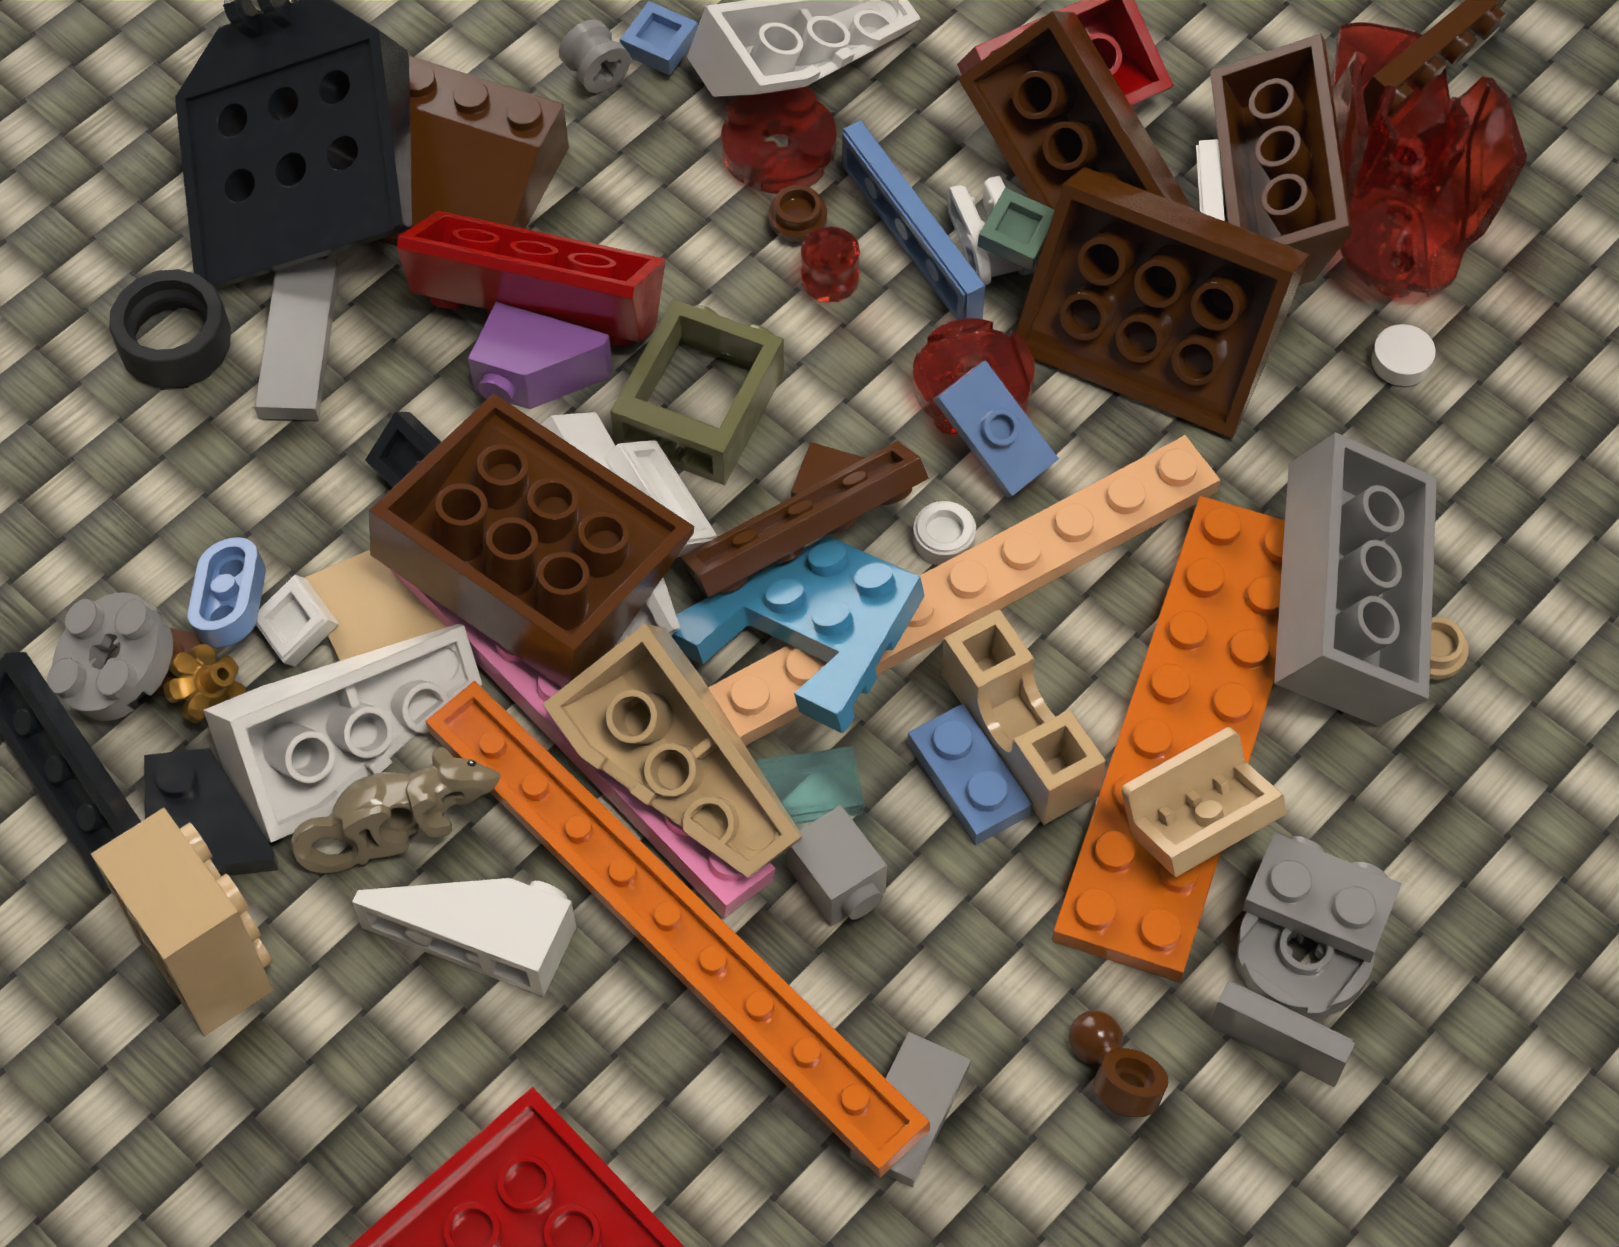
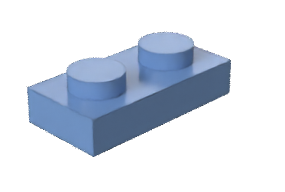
(969, 774)

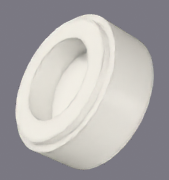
(1403, 355)
(943, 531)

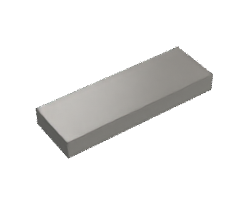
(297, 341)

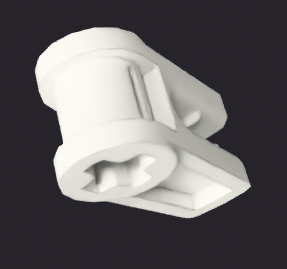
(969, 224)

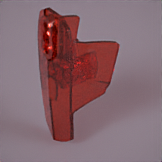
(1424, 177)

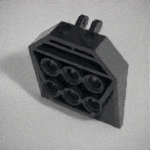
(275, 134)

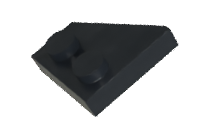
(199, 792)

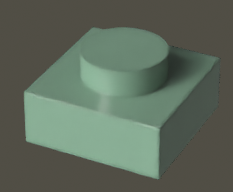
(1016, 229)

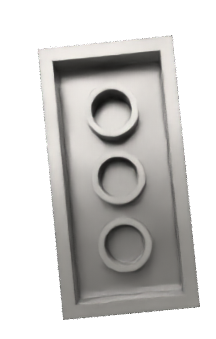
(1357, 580)

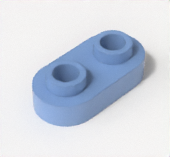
(226, 592)

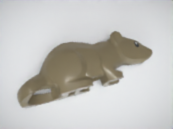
(389, 807)

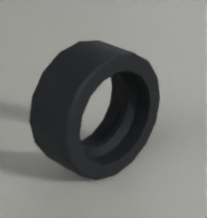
(158, 293)

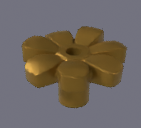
(202, 681)

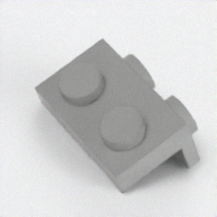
(1322, 895)

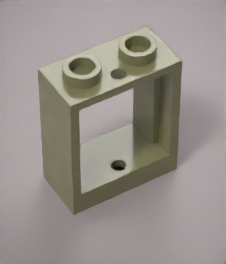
(686, 441)

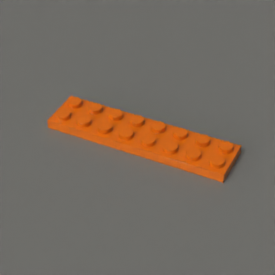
(1201, 674)

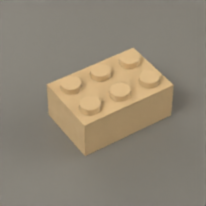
(187, 918)

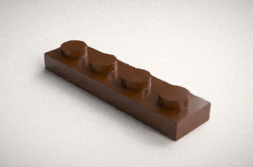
(1425, 58)
(789, 526)

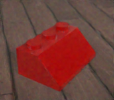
(1120, 40)

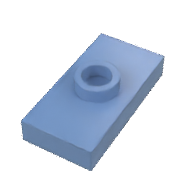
(996, 429)

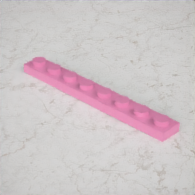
(529, 689)

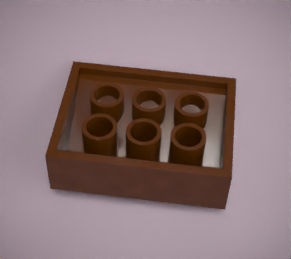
(479, 146)
(1158, 300)
(527, 539)

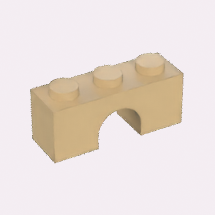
(1044, 752)

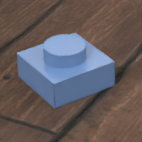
(659, 37)

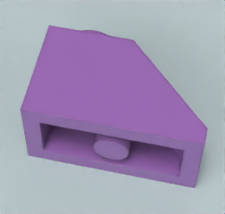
(536, 357)

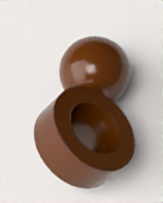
(1127, 1078)

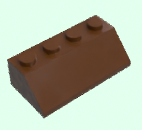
(1063, 111)
(1283, 150)

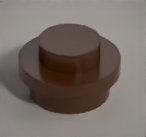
(797, 212)

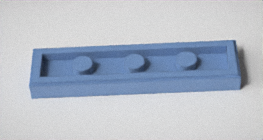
(912, 223)

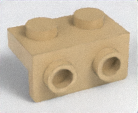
(1200, 803)

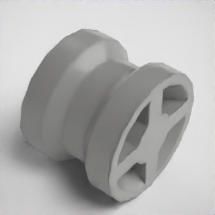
(594, 55)

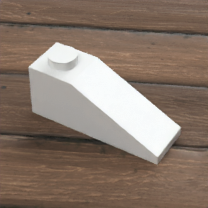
(483, 925)

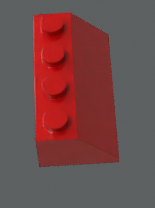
(559, 277)

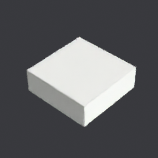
(295, 620)

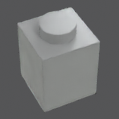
(838, 867)

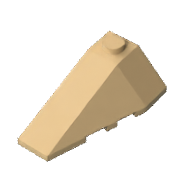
(668, 741)

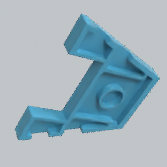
(824, 603)

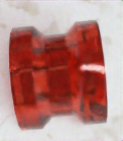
(838, 250)

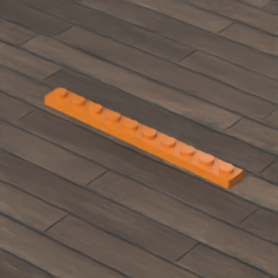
(683, 933)

